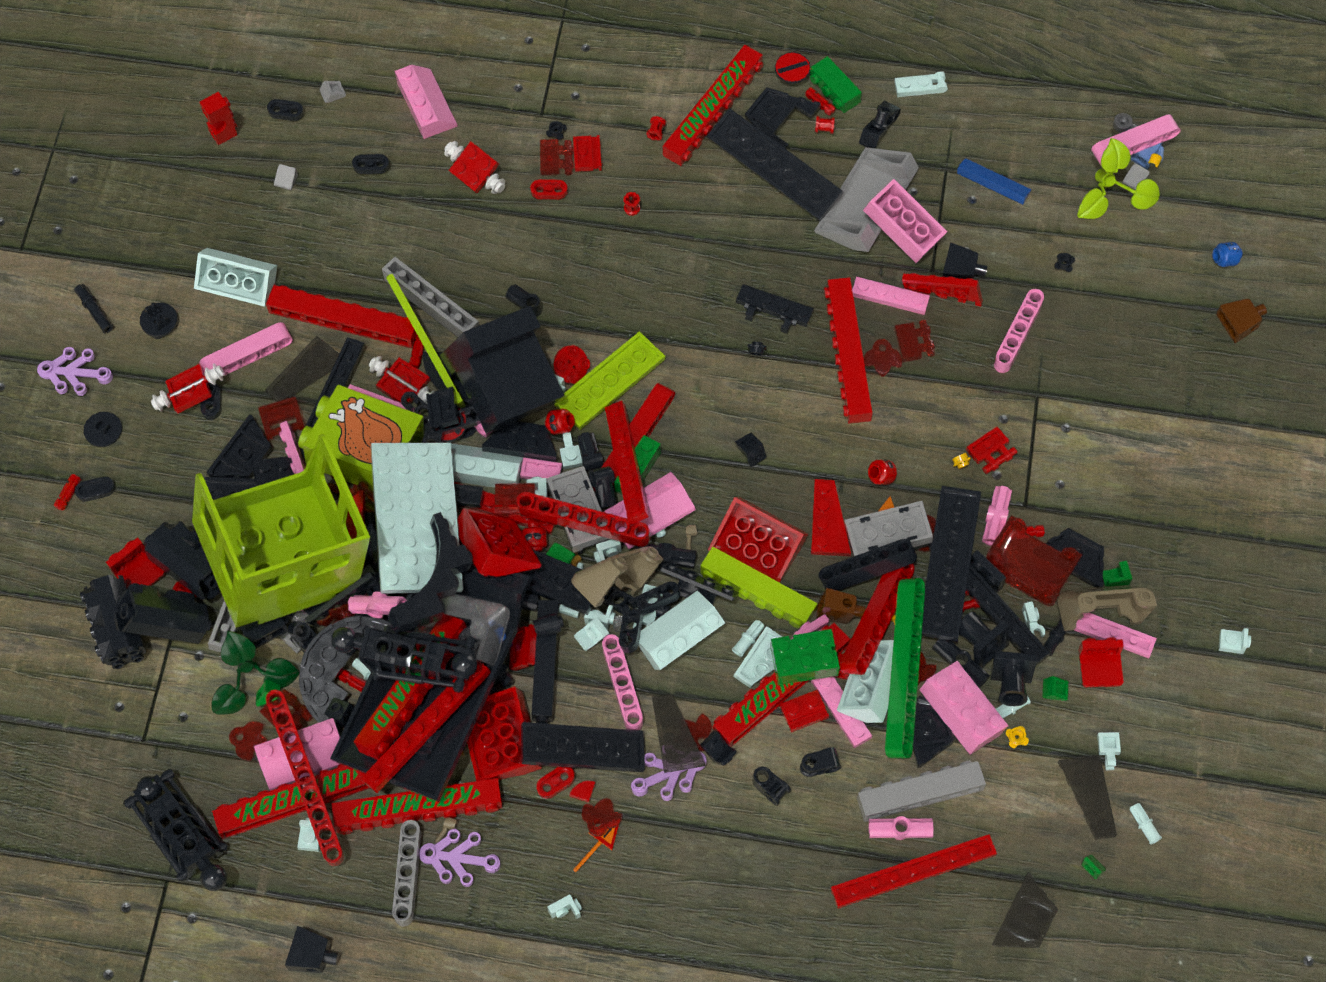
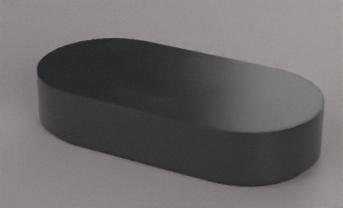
(95, 489)

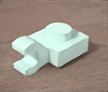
(570, 454)
(1031, 617)
(1109, 746)

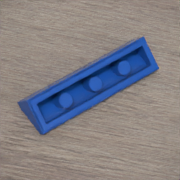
(993, 181)

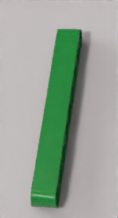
(905, 668)

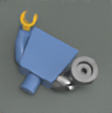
(1146, 157)

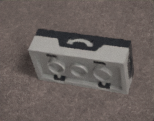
(576, 489)
(888, 526)

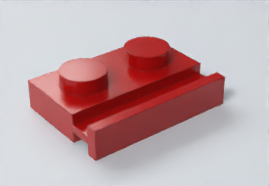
(587, 153)
(523, 648)
(804, 711)

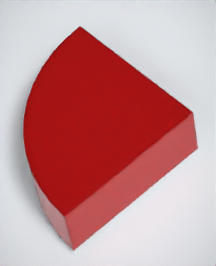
(583, 791)

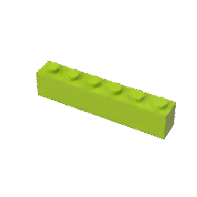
(758, 588)

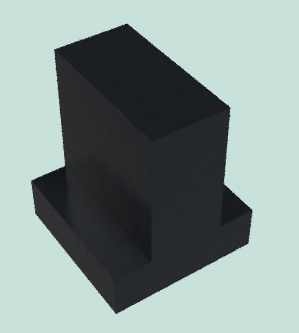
(503, 369)

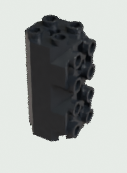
(183, 558)
(168, 616)
(112, 646)

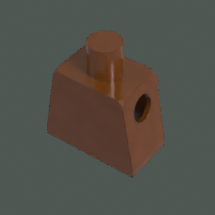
(1240, 318)
(839, 606)

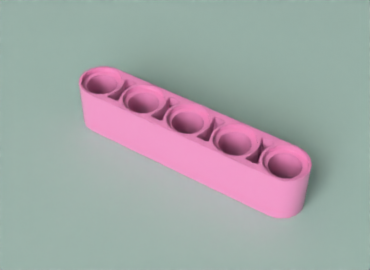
(1142, 136)
(1017, 338)
(249, 349)
(619, 674)

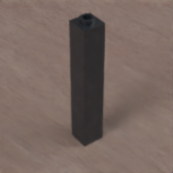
(545, 669)

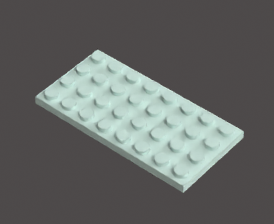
(409, 488)

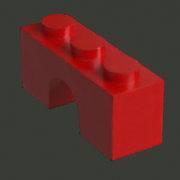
(219, 117)

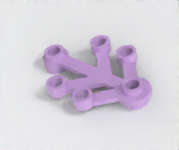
(72, 370)
(673, 778)
(456, 857)

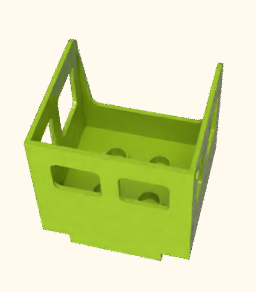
(281, 541)

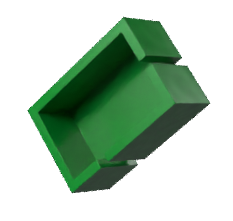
(804, 657)

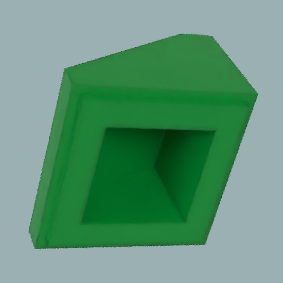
(561, 553)
(1055, 688)
(262, 692)
(1093, 866)

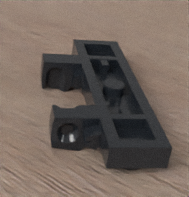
(774, 305)

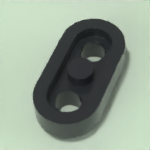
(286, 109)
(371, 163)
(214, 401)

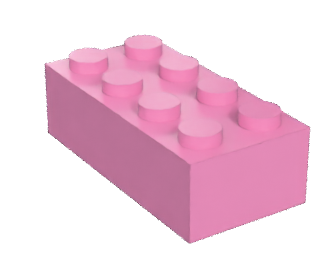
(904, 220)
(963, 707)

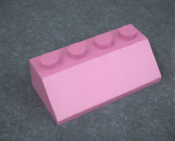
(425, 100)
(665, 504)
(319, 745)

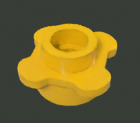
(1017, 731)

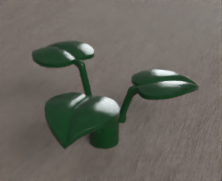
(239, 651)

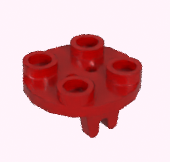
(576, 358)

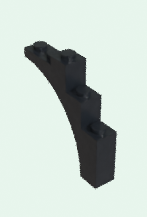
(427, 603)

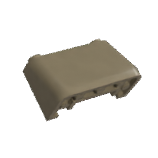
(625, 570)
(1129, 600)

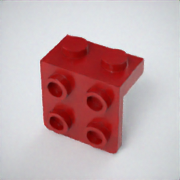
(134, 565)
(1101, 662)

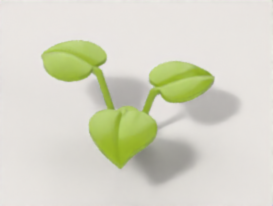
(1116, 157)

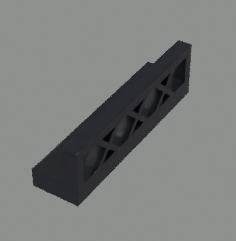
(368, 580)

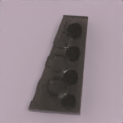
(309, 366)
(674, 736)
(1090, 791)

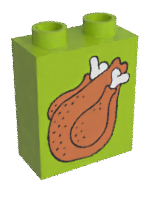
(353, 423)

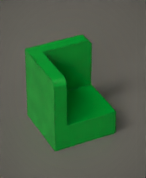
(1118, 576)

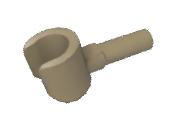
(691, 530)
(449, 823)

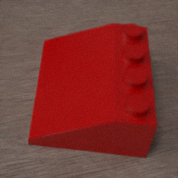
(758, 539)
(495, 544)
(497, 737)

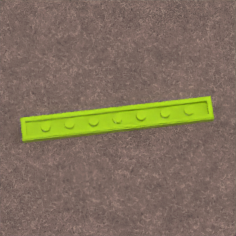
(423, 337)

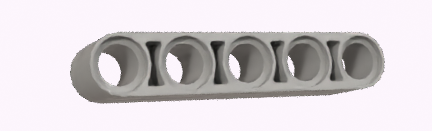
(410, 882)

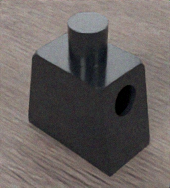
(962, 263)
(310, 952)

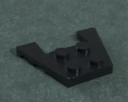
(774, 108)

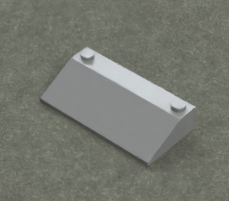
(872, 172)

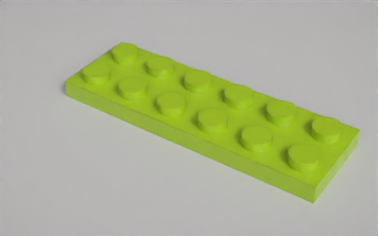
(611, 379)

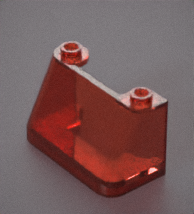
(1031, 563)

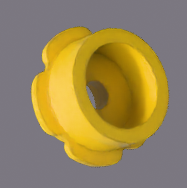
(961, 461)

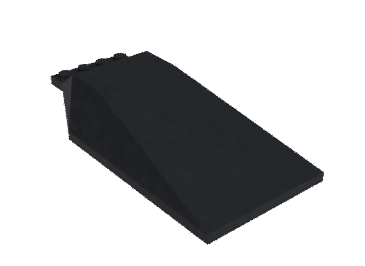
(432, 775)

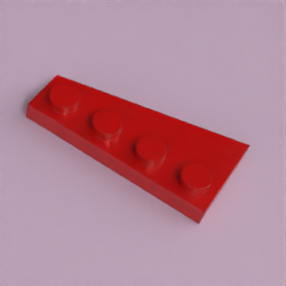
(963, 289)
(828, 526)

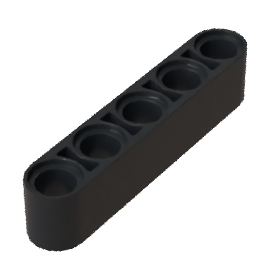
(868, 565)

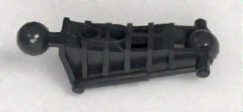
(463, 664)
(176, 846)

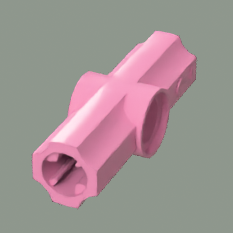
(996, 514)
(374, 605)
(914, 828)

